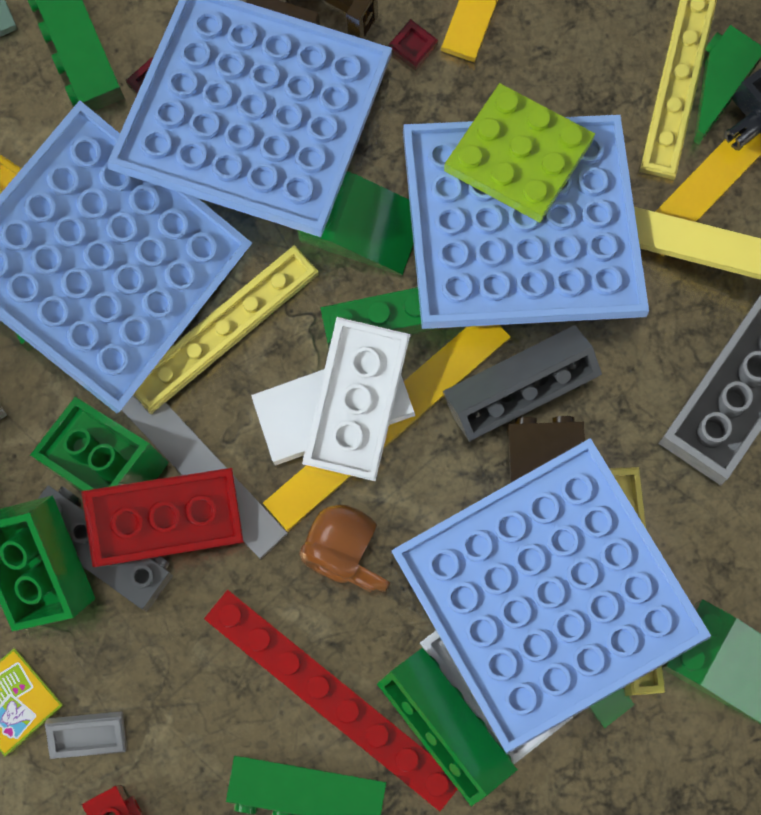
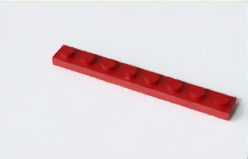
(331, 699)

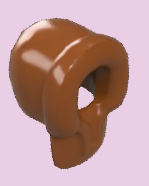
(337, 545)

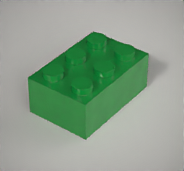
(39, 566)

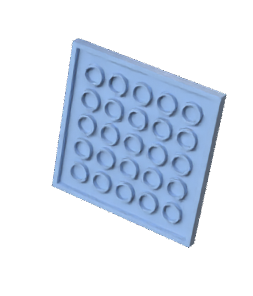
(251, 111)
(103, 262)
(501, 267)
(550, 595)

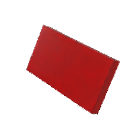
(162, 517)

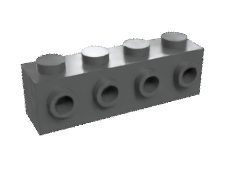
(522, 382)
(136, 580)

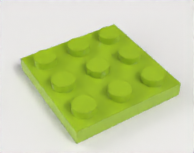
(519, 152)

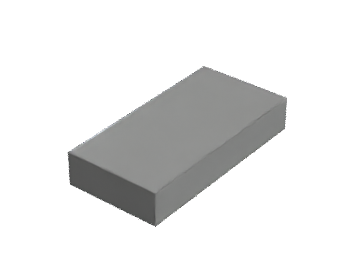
(86, 735)

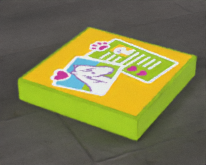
(23, 701)

